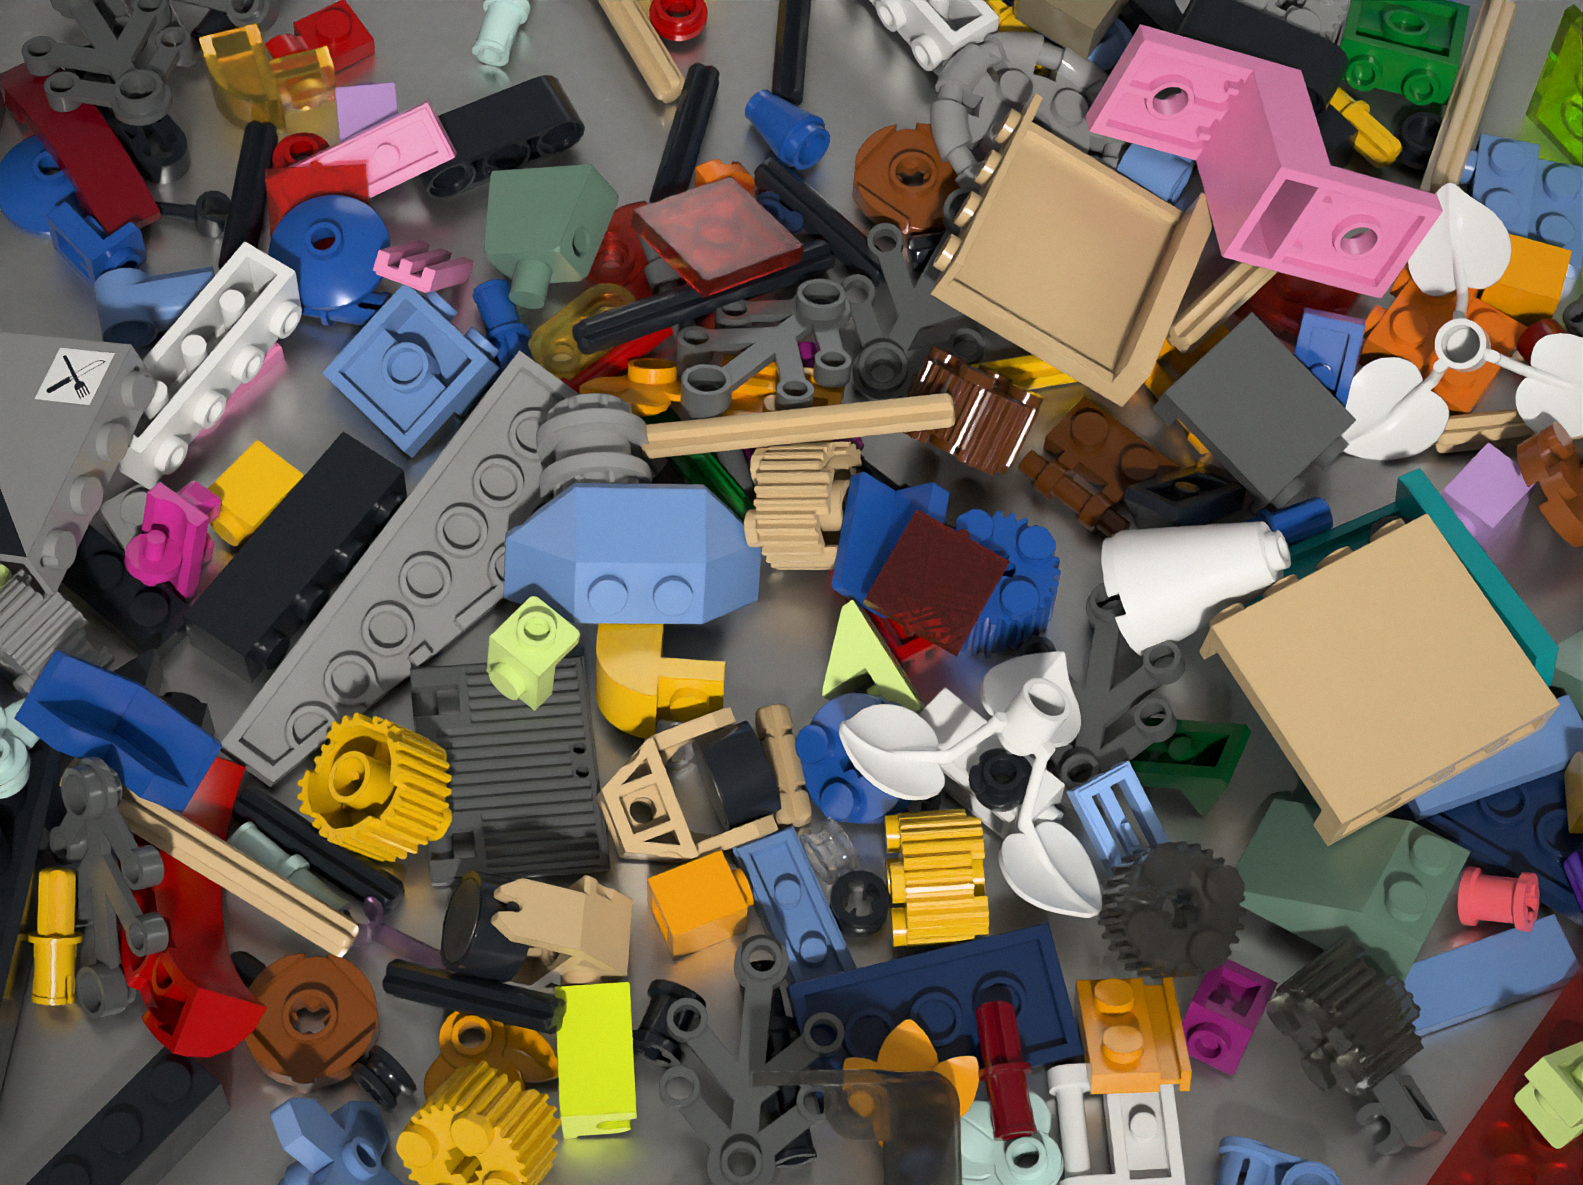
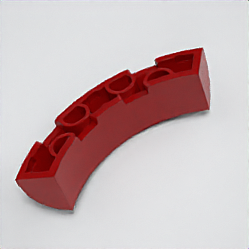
(192, 986)

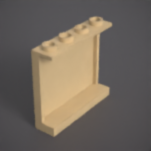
(1070, 258)
(1381, 673)

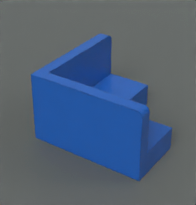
(124, 723)

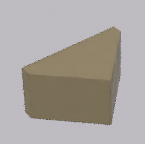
(1070, 22)

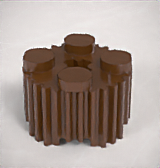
(989, 411)

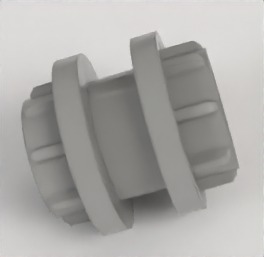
(591, 442)

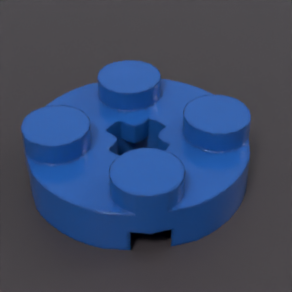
(829, 772)

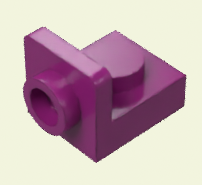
(1226, 1014)

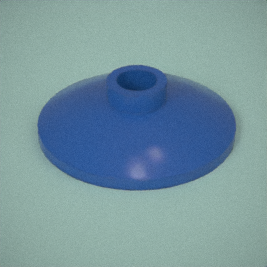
(28, 192)
(345, 270)

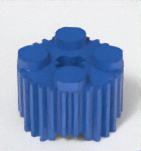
(1027, 589)

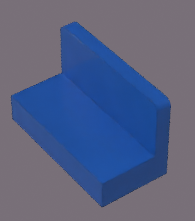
(872, 527)

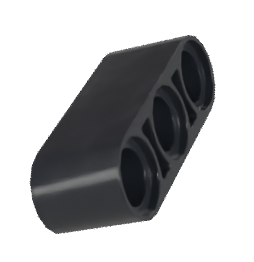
(1268, 38)
(504, 134)

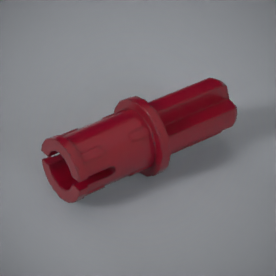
(1004, 1071)

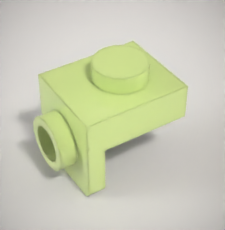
(527, 651)

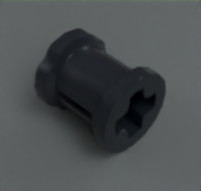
(652, 1038)

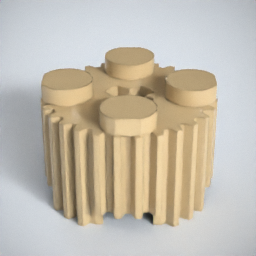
(800, 502)

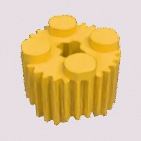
(378, 788)
(936, 877)
(480, 1132)

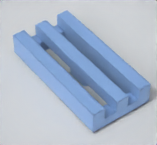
(1094, 824)

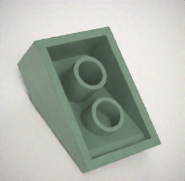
(1368, 887)

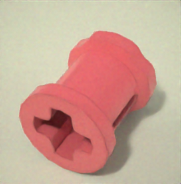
(1498, 899)

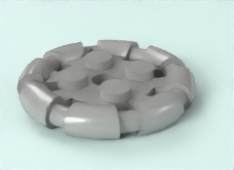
(1014, 60)

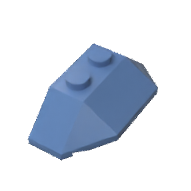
(633, 555)

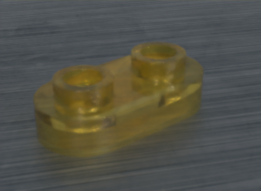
(556, 335)

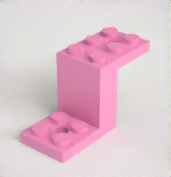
(1262, 162)

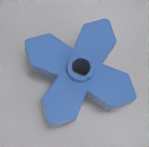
(332, 1146)

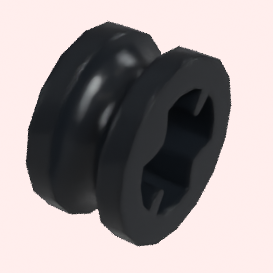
(868, 884)
(383, 1079)

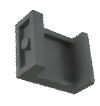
(1258, 413)

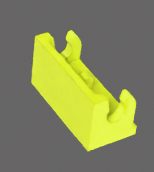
(596, 1060)

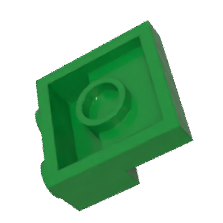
(1405, 47)

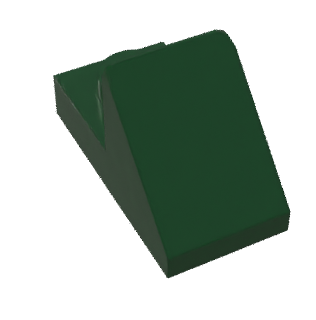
(1194, 759)

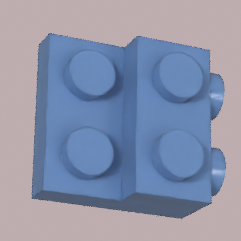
(1528, 193)
(414, 368)

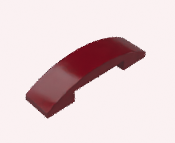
(85, 151)

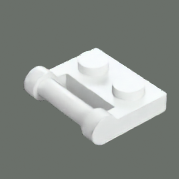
(1139, 1133)

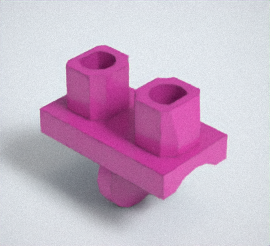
(174, 538)

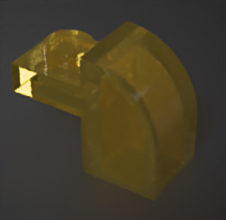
(262, 90)

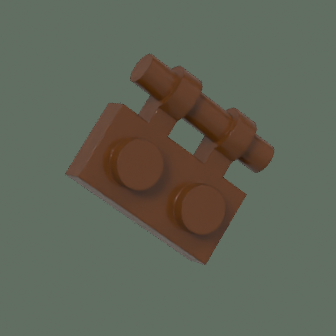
(1102, 454)

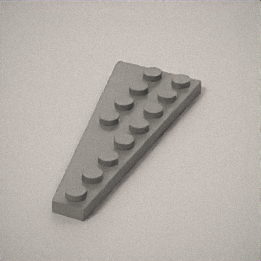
(418, 581)

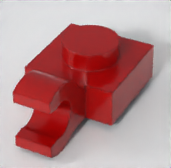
(330, 27)

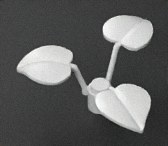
(1388, 396)
(1033, 715)

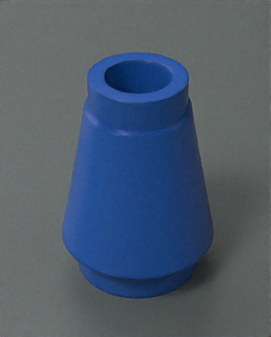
(790, 131)

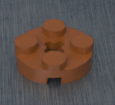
(880, 188)
(1553, 462)
(311, 1058)

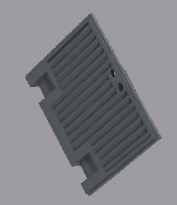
(515, 775)

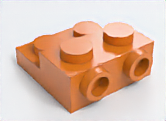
(1410, 333)

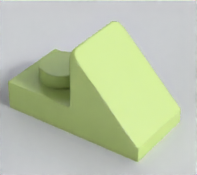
(863, 655)
(1555, 1095)

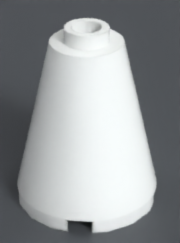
(1187, 575)

